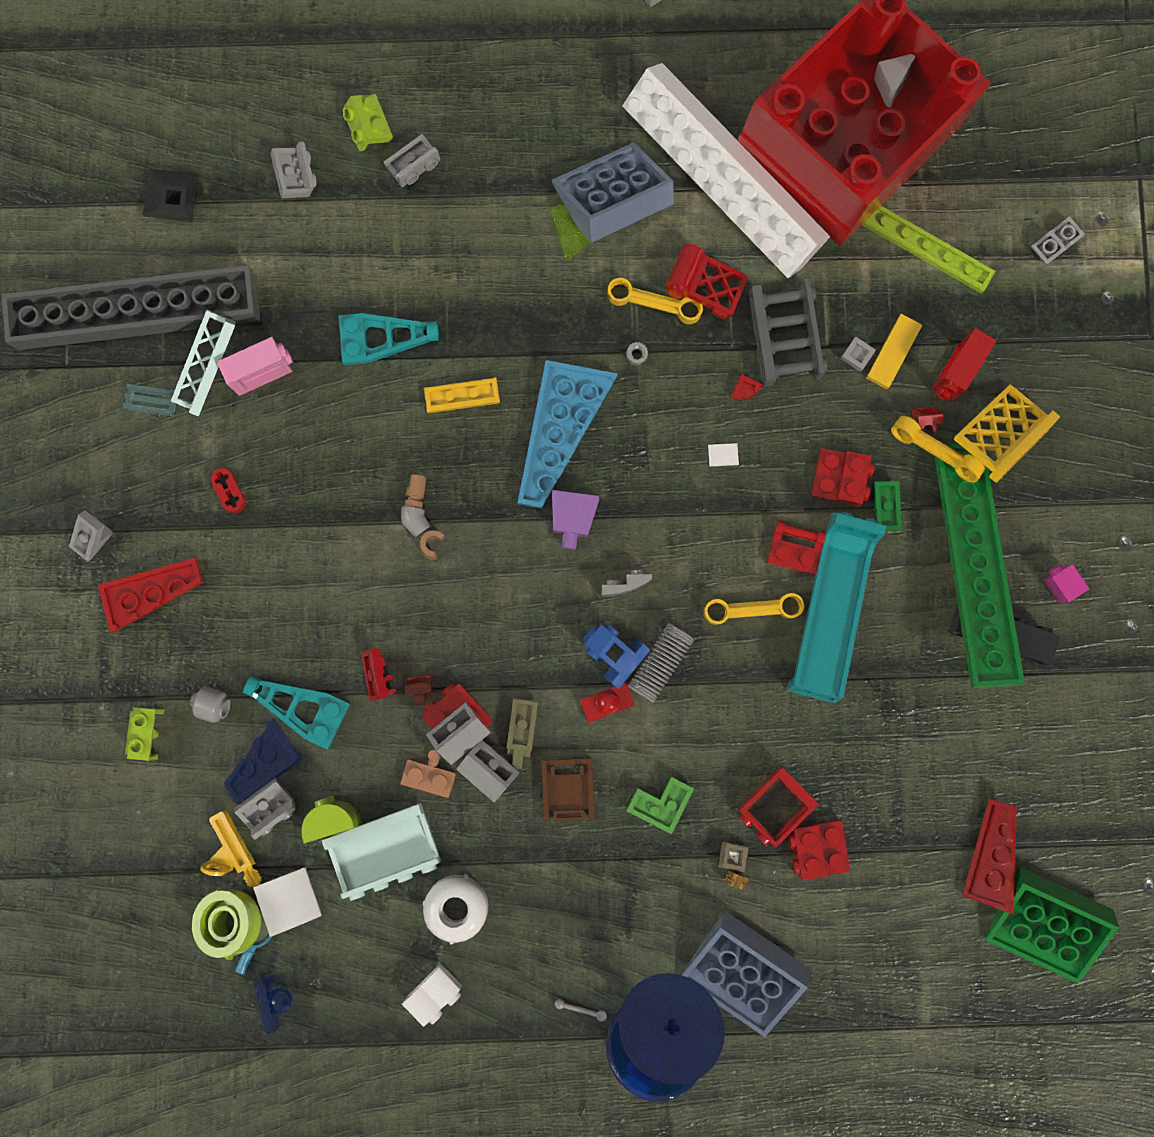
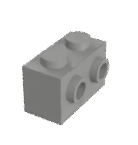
(458, 733)
(487, 770)

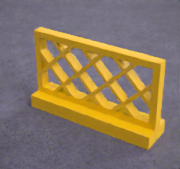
(1018, 447)

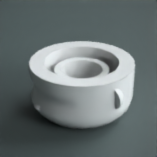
(455, 930)

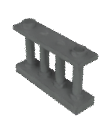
(763, 324)

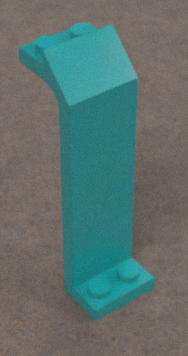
(835, 607)

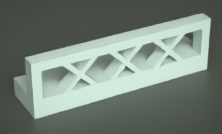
(212, 366)

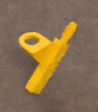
(232, 853)

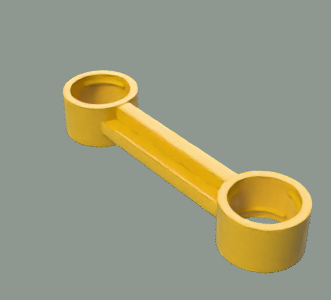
(653, 301)
(966, 466)
(752, 609)

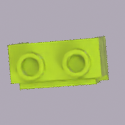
(141, 733)

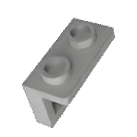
(412, 161)
(293, 171)
(266, 808)

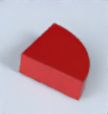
(746, 388)

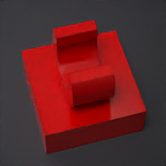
(928, 416)

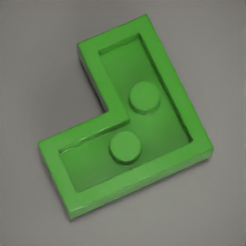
(664, 811)

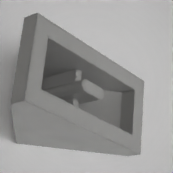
(892, 75)

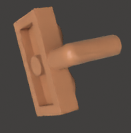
(428, 776)

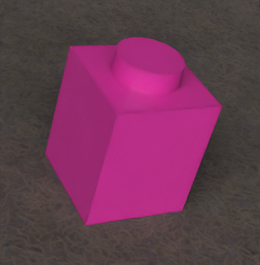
(1065, 583)

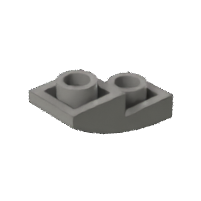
(1057, 240)
(633, 581)

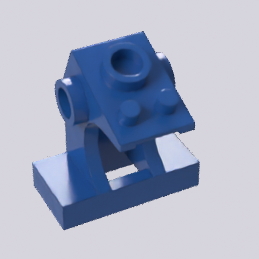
(598, 643)

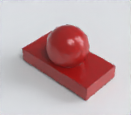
(607, 702)

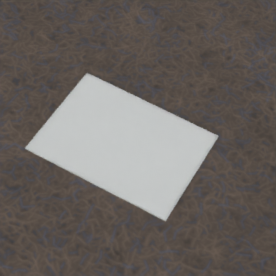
(723, 454)

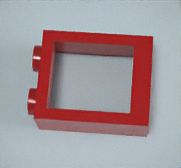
(963, 365)
(796, 789)

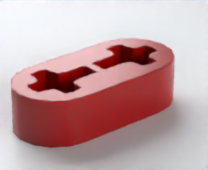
(223, 493)

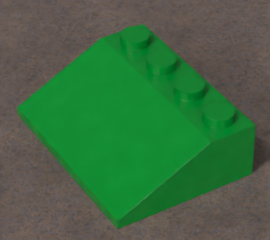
(1053, 926)

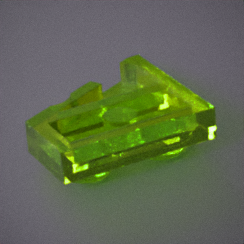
(569, 235)

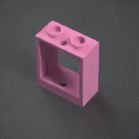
(255, 366)

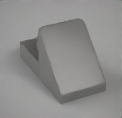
(88, 535)

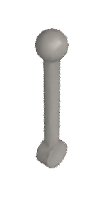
(601, 1014)

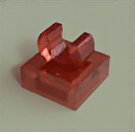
(419, 687)

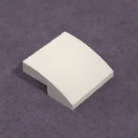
(287, 901)

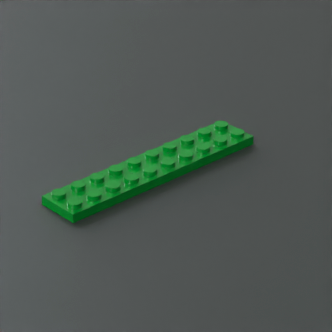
(979, 578)

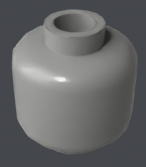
(210, 704)

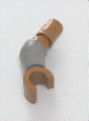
(413, 516)

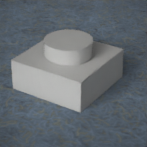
(858, 354)

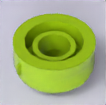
(210, 923)

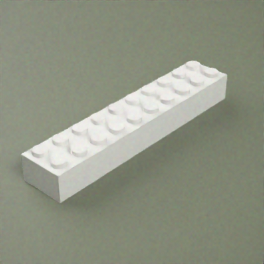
(725, 170)

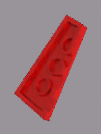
(142, 593)
(993, 863)

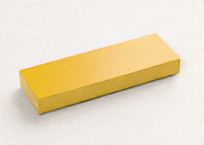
(894, 351)
(461, 395)

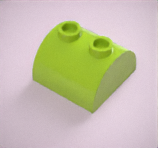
(329, 819)

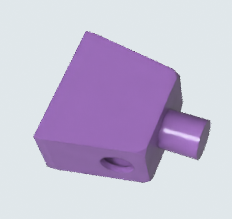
(573, 516)

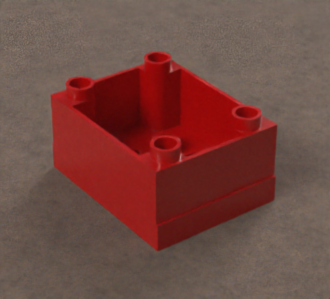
(834, 137)

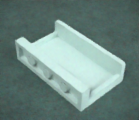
(383, 851)

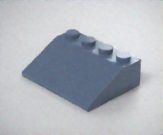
(614, 191)
(747, 974)

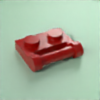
(793, 555)

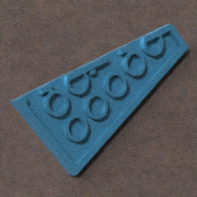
(563, 413)

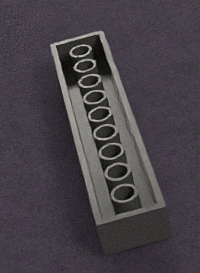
(129, 307)

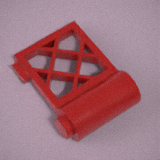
(687, 275)

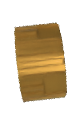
(736, 880)

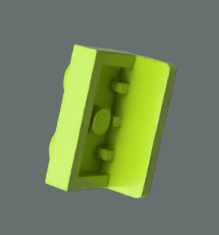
(366, 121)

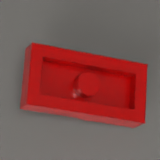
(373, 668)

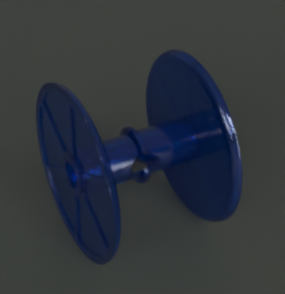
(664, 1037)

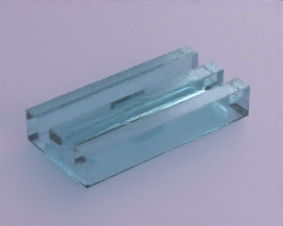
(150, 390)

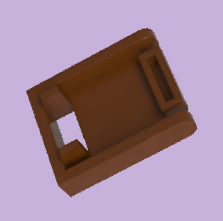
(567, 793)

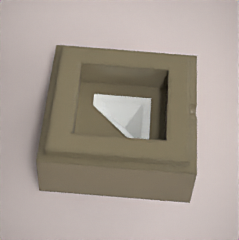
(733, 857)

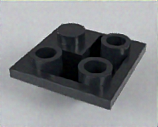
(170, 194)

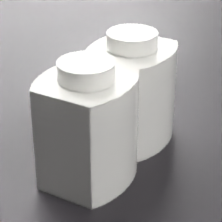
(432, 995)

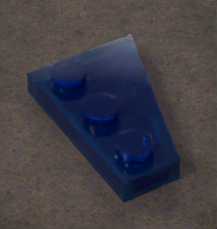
(265, 761)

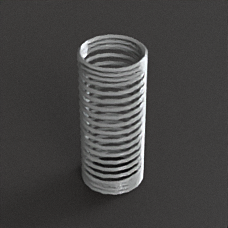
(678, 634)

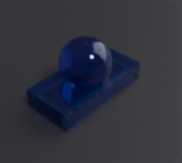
(271, 1003)

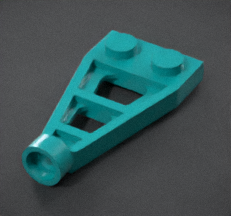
(354, 343)
(326, 722)

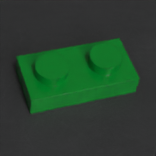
(887, 504)

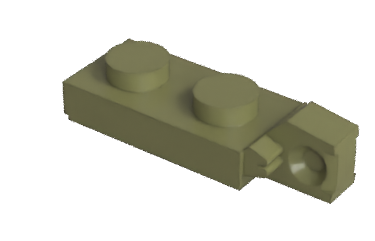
(521, 730)

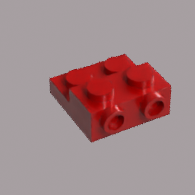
(842, 477)
(453, 699)
(819, 850)

